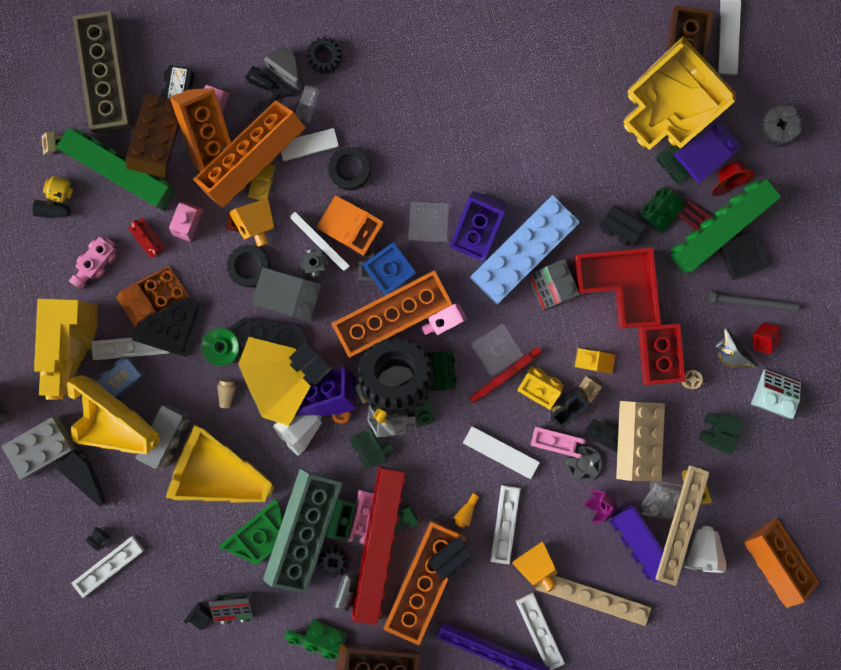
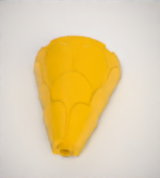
(108, 421)
(215, 473)

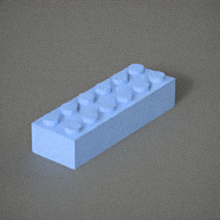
(524, 249)

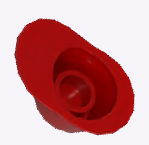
(732, 176)

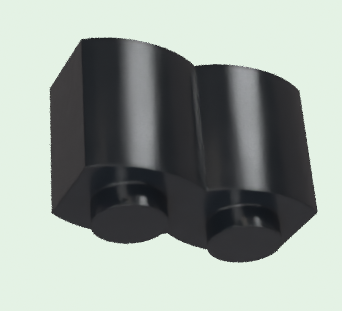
(311, 364)
(564, 410)

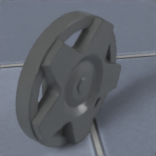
(585, 464)

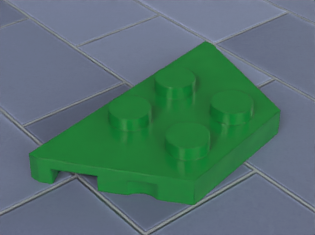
(257, 536)

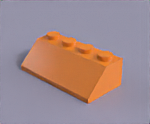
(201, 125)
(782, 563)

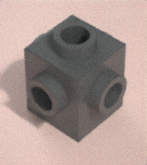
(317, 269)

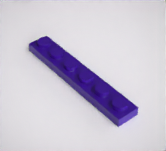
(486, 649)

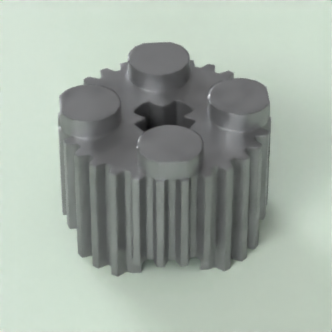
(789, 121)

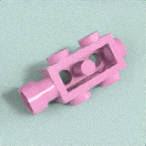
(97, 260)

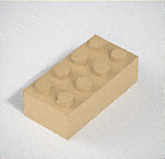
(640, 441)

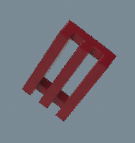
(694, 216)

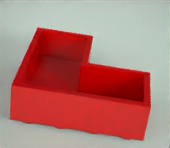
(630, 276)

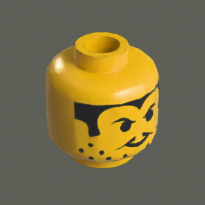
(58, 189)

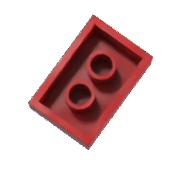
(661, 354)

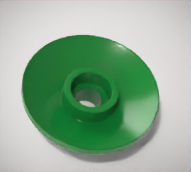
(211, 349)

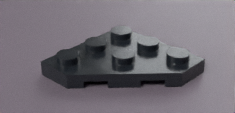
(171, 326)
(274, 332)

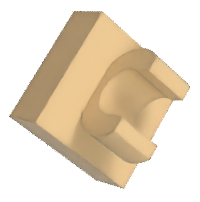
(48, 143)
(590, 388)

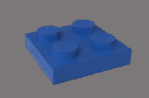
(389, 269)

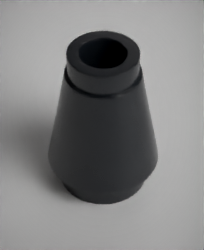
(259, 78)

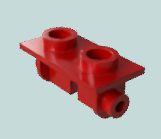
(146, 237)

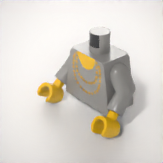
(388, 425)

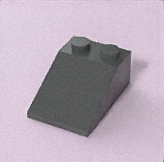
(286, 294)

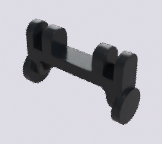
(282, 91)

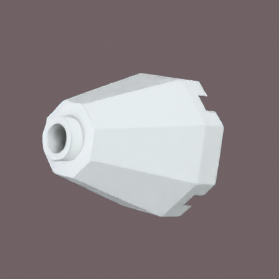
(299, 432)
(706, 552)

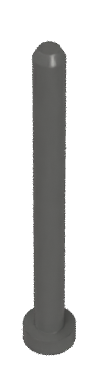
(712, 297)

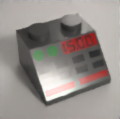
(553, 284)
(233, 607)

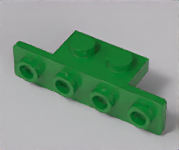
(319, 639)

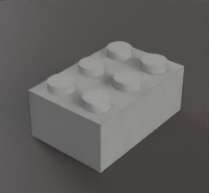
(169, 426)
(39, 447)

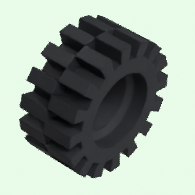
(324, 44)

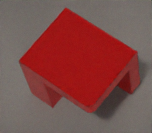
(766, 338)

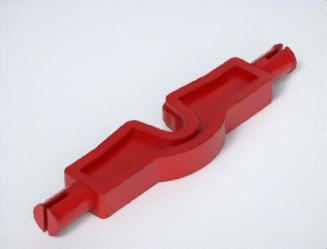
(505, 375)

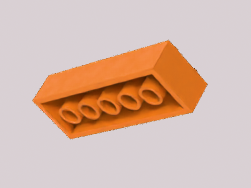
(249, 153)
(392, 314)
(421, 587)

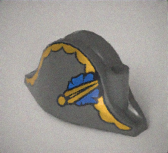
(732, 353)

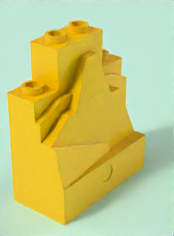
(676, 97)
(62, 342)

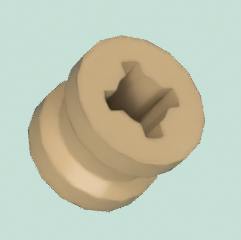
(693, 377)

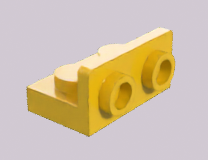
(541, 387)

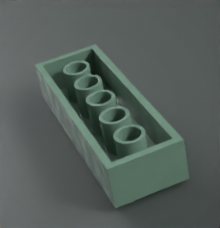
(302, 531)

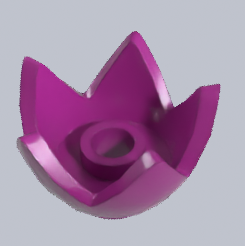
(602, 504)

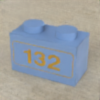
(121, 377)

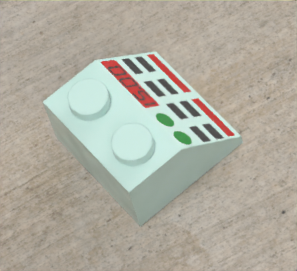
(777, 394)

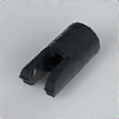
(50, 209)

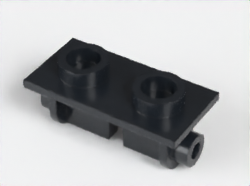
(603, 434)

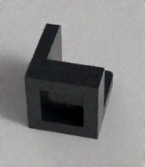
(199, 616)

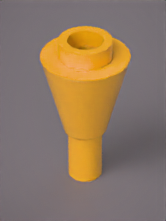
(464, 515)

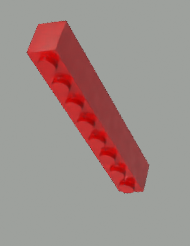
(377, 545)

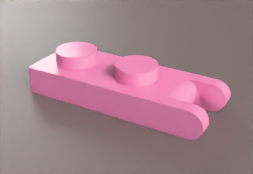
(556, 442)
(361, 515)

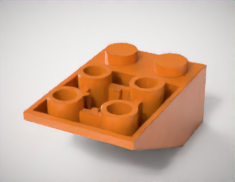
(350, 225)
(151, 294)

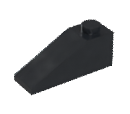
(82, 474)

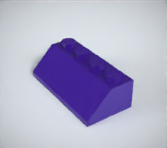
(639, 539)

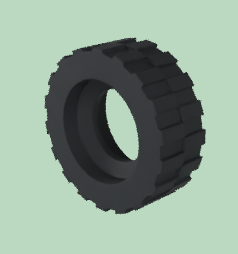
(346, 154)
(235, 259)

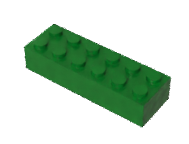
(110, 165)
(724, 226)

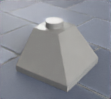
(284, 65)

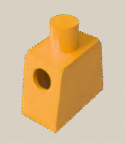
(254, 221)
(537, 567)

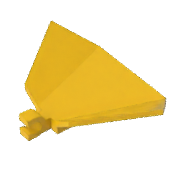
(272, 381)

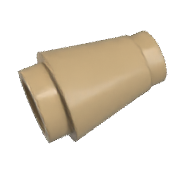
(226, 391)

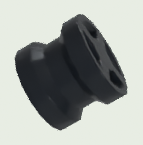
(98, 539)

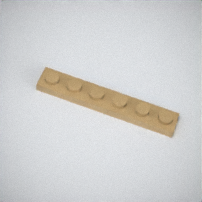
(682, 525)
(599, 600)

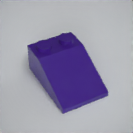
(708, 150)
(478, 225)
(332, 396)

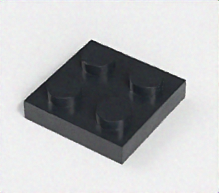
(744, 255)

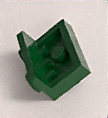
(662, 209)
(443, 370)

